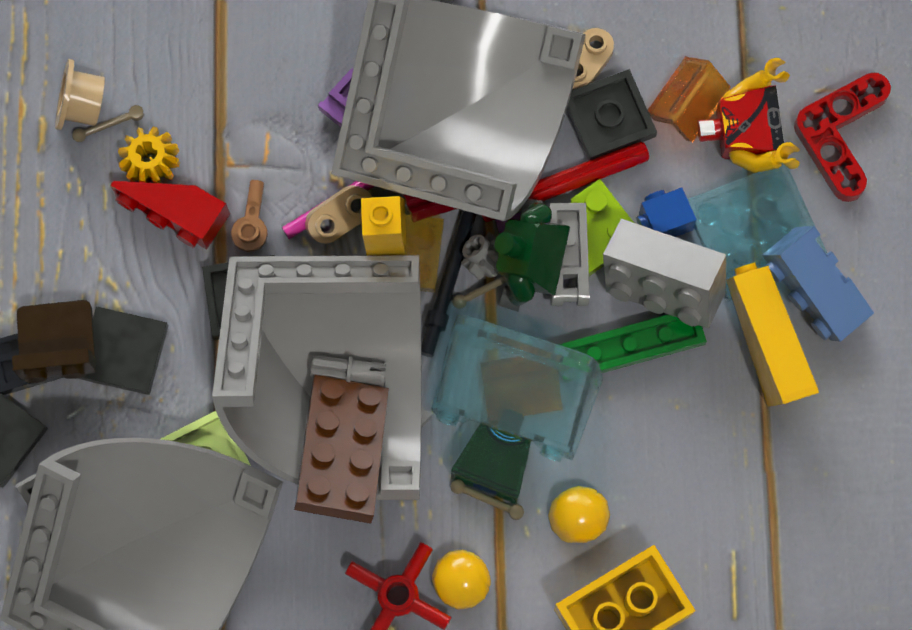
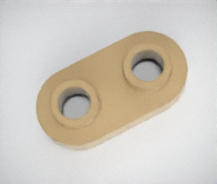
(594, 60)
(339, 211)

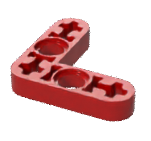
(828, 133)

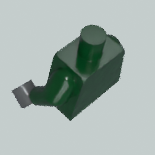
(530, 254)

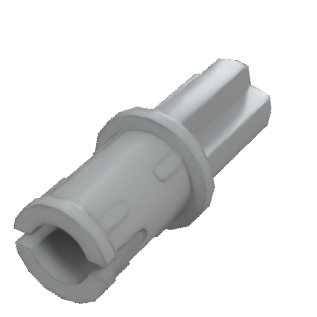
(349, 370)

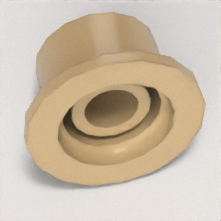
(79, 97)

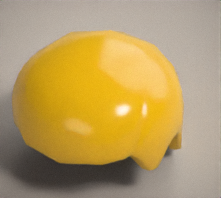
(579, 515)
(461, 579)

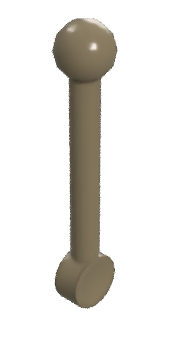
(135, 113)
(460, 301)
(515, 512)

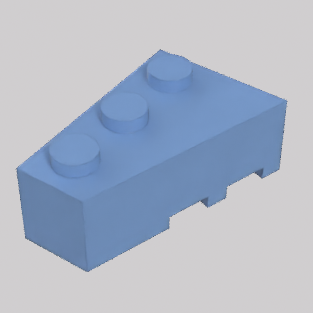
(817, 284)

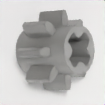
(481, 256)

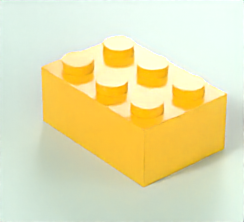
(629, 597)

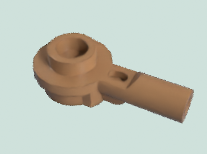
(249, 231)

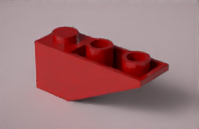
(181, 207)

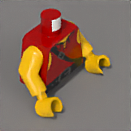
(751, 123)

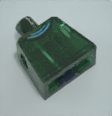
(494, 463)

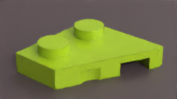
(602, 220)

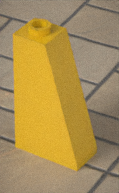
(384, 226)
(770, 336)

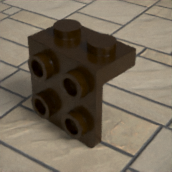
(55, 341)

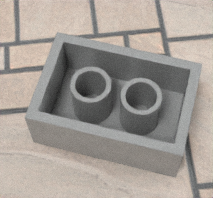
(665, 273)

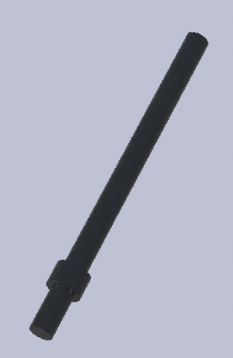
(437, 317)

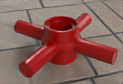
(406, 580)

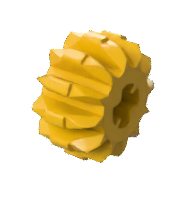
(144, 145)

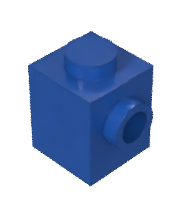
(667, 212)

